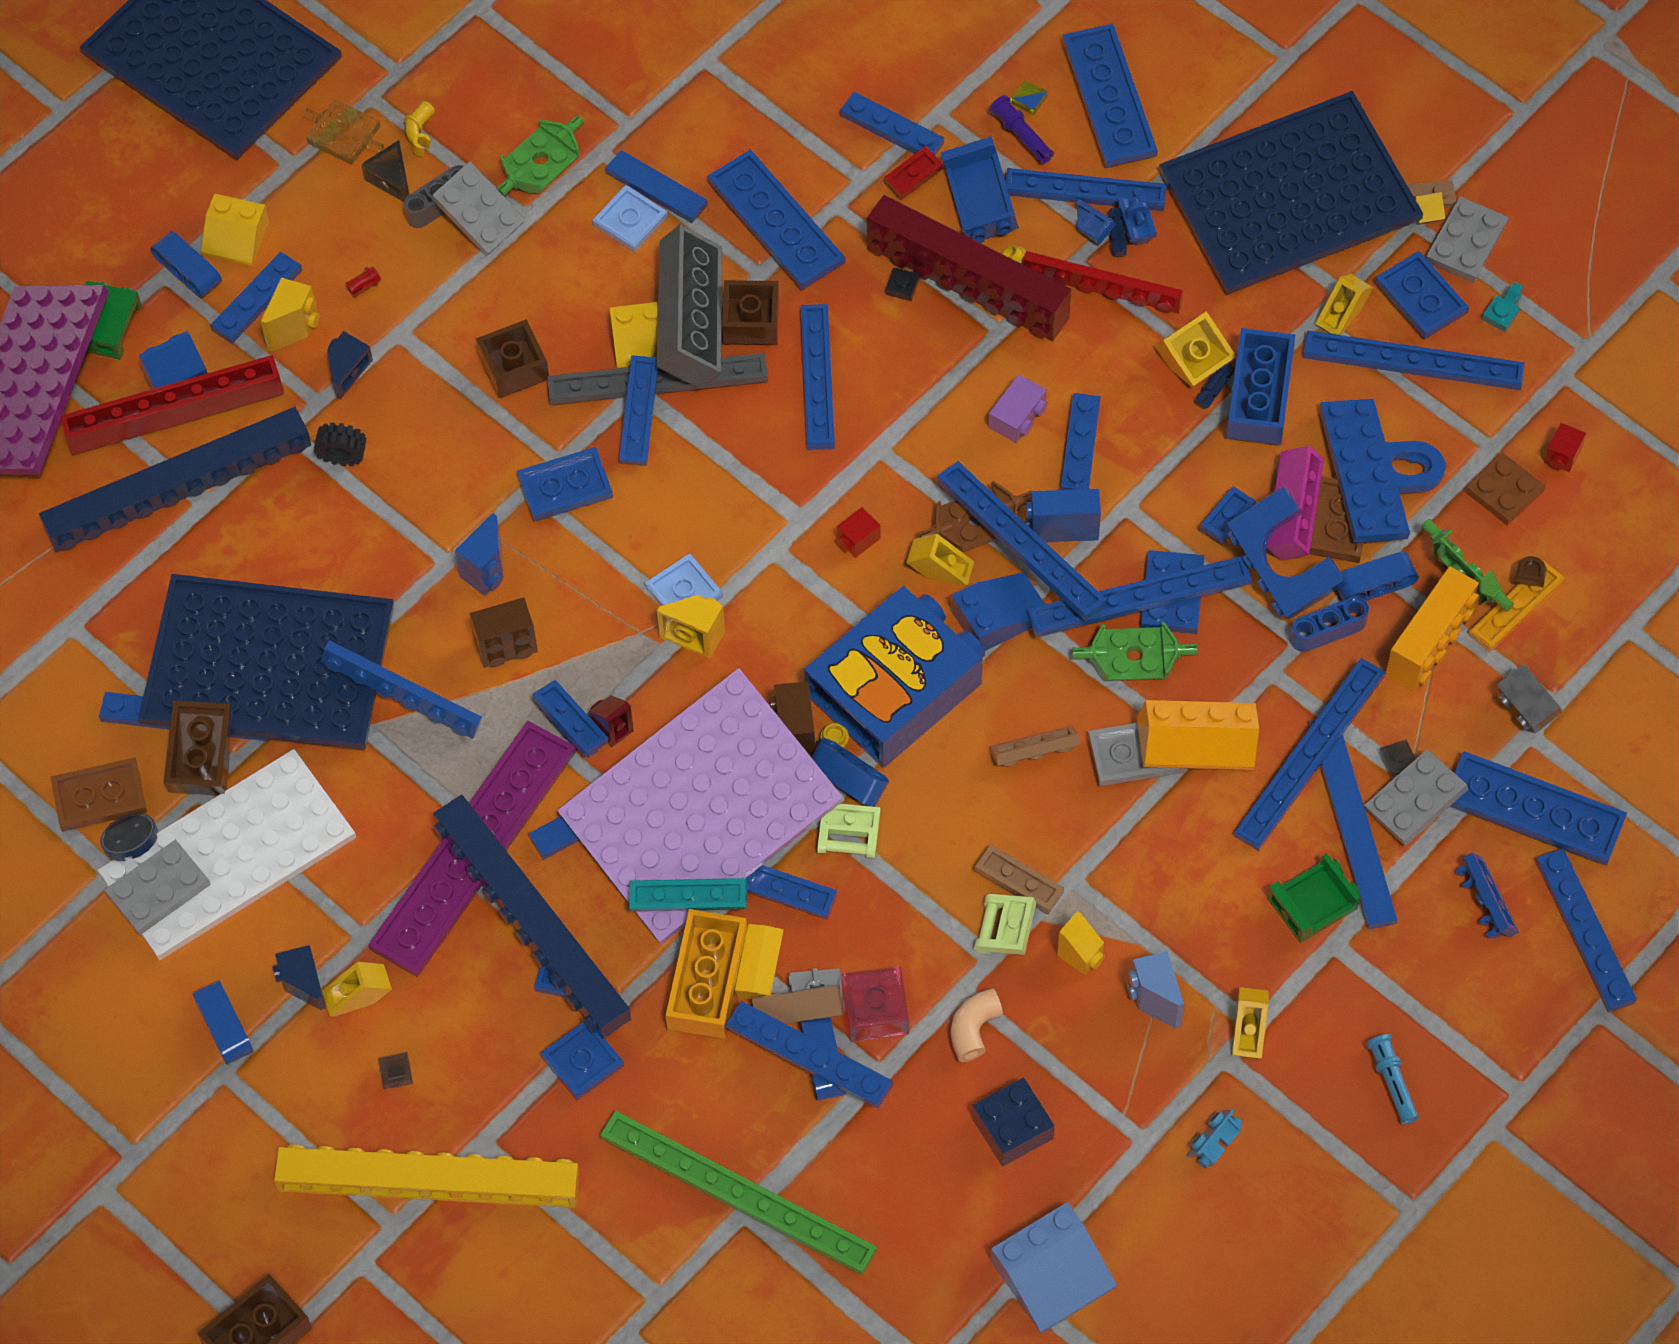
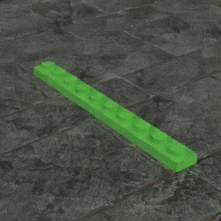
(739, 1193)

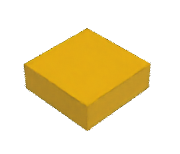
(1431, 206)

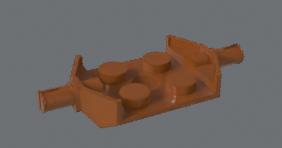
(954, 525)

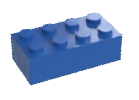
(1260, 386)

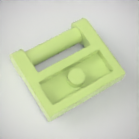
(850, 821)
(1013, 925)

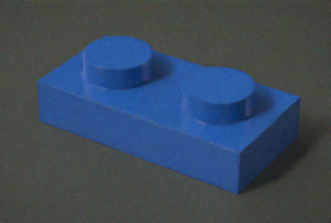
(1231, 506)

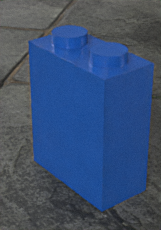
(1065, 515)

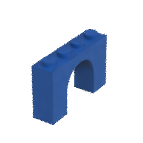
(1253, 532)

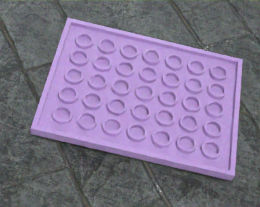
(702, 798)

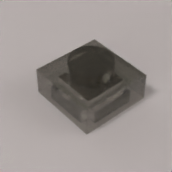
(1396, 757)
(395, 1070)

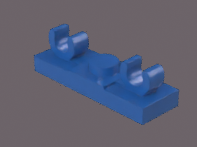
(570, 718)
(1488, 896)

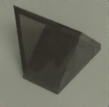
(387, 171)

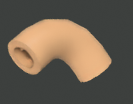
(968, 1021)

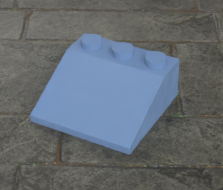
(1053, 1268)

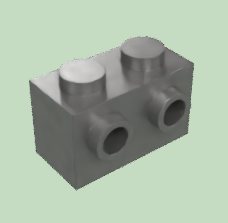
(1529, 699)

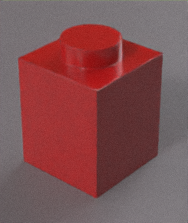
(1565, 447)
(858, 532)

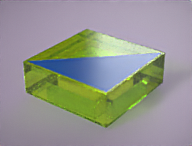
(1029, 97)

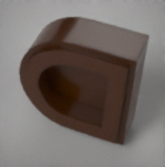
(1531, 572)

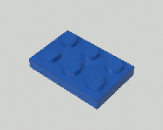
(1422, 294)
(564, 484)
(1178, 616)

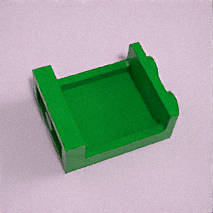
(113, 321)
(1314, 898)

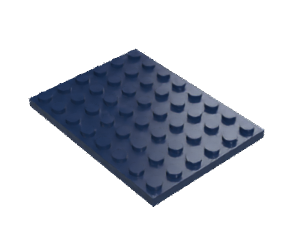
(213, 62)
(1290, 192)
(264, 658)

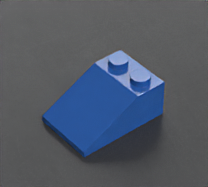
(996, 608)

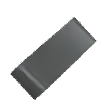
(422, 200)

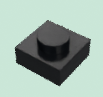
(902, 284)

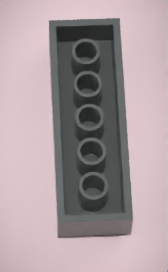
(689, 306)

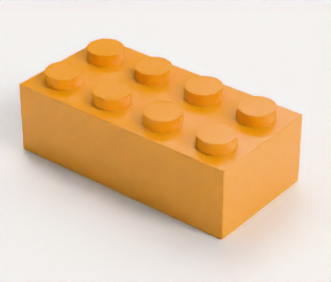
(1432, 629)
(706, 973)

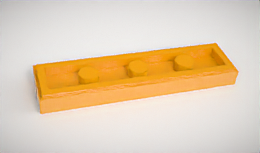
(1499, 624)

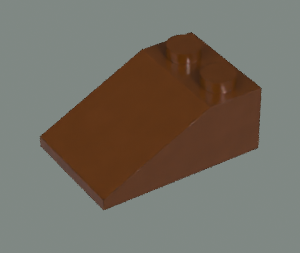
(198, 748)

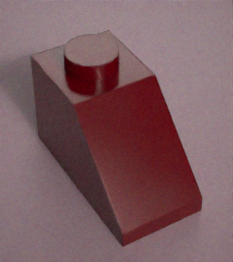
(613, 718)

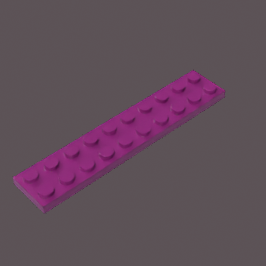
(443, 885)

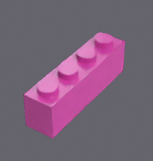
(1301, 474)

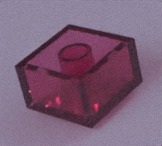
(875, 1004)

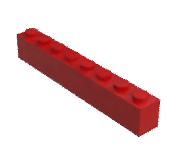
(172, 404)

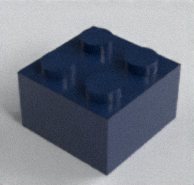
(1013, 1121)

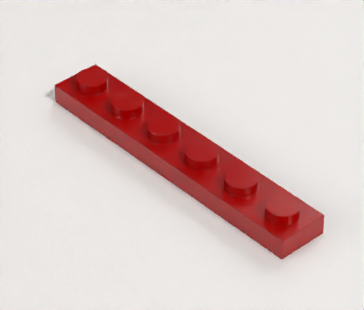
(1106, 283)

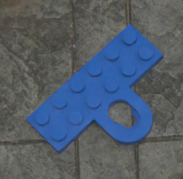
(1366, 472)

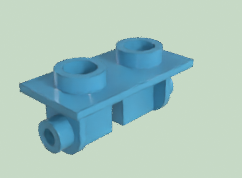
(1221, 1128)

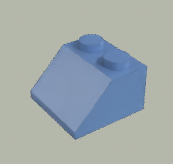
(1156, 988)

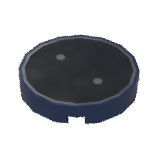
(129, 836)

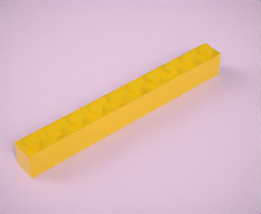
(427, 1176)

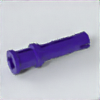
(1014, 121)

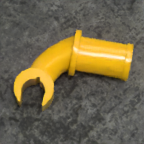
(414, 125)

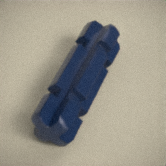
(1118, 235)
(1214, 386)

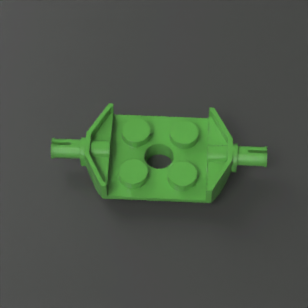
(549, 141)
(1451, 555)
(1156, 646)

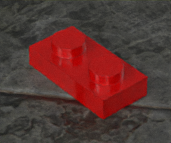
(913, 172)

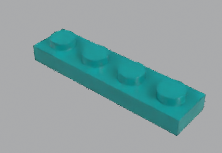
(688, 894)

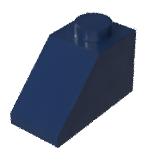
(347, 361)
(299, 975)

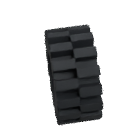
(340, 444)

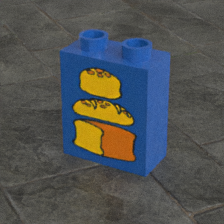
(895, 674)

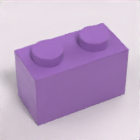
(1018, 408)

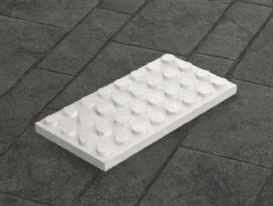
(245, 846)

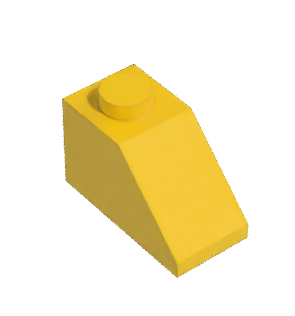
(1344, 304)
(940, 560)
(1080, 944)
(357, 988)
(1250, 1022)

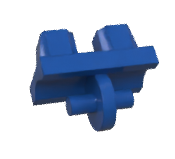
(1137, 219)

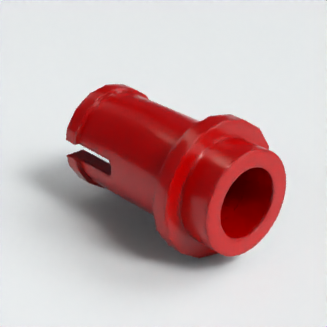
(363, 281)

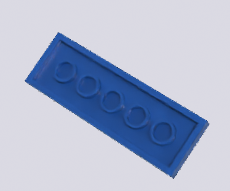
(1109, 95)
(776, 219)
(1538, 808)

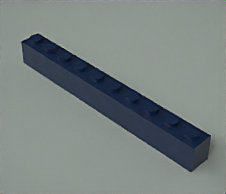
(175, 479)
(532, 917)

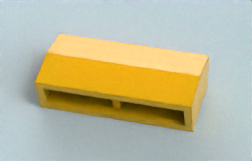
(758, 961)

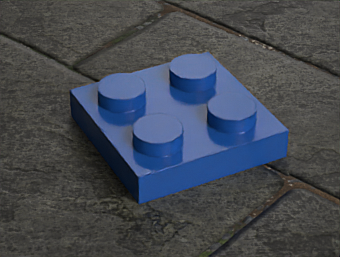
(582, 1060)

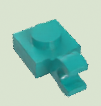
(1504, 310)

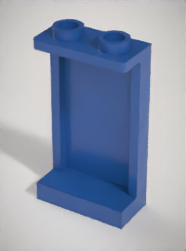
(980, 190)

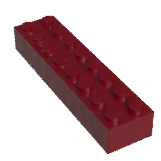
(968, 268)

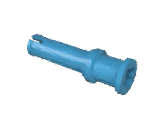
(1387, 1063)

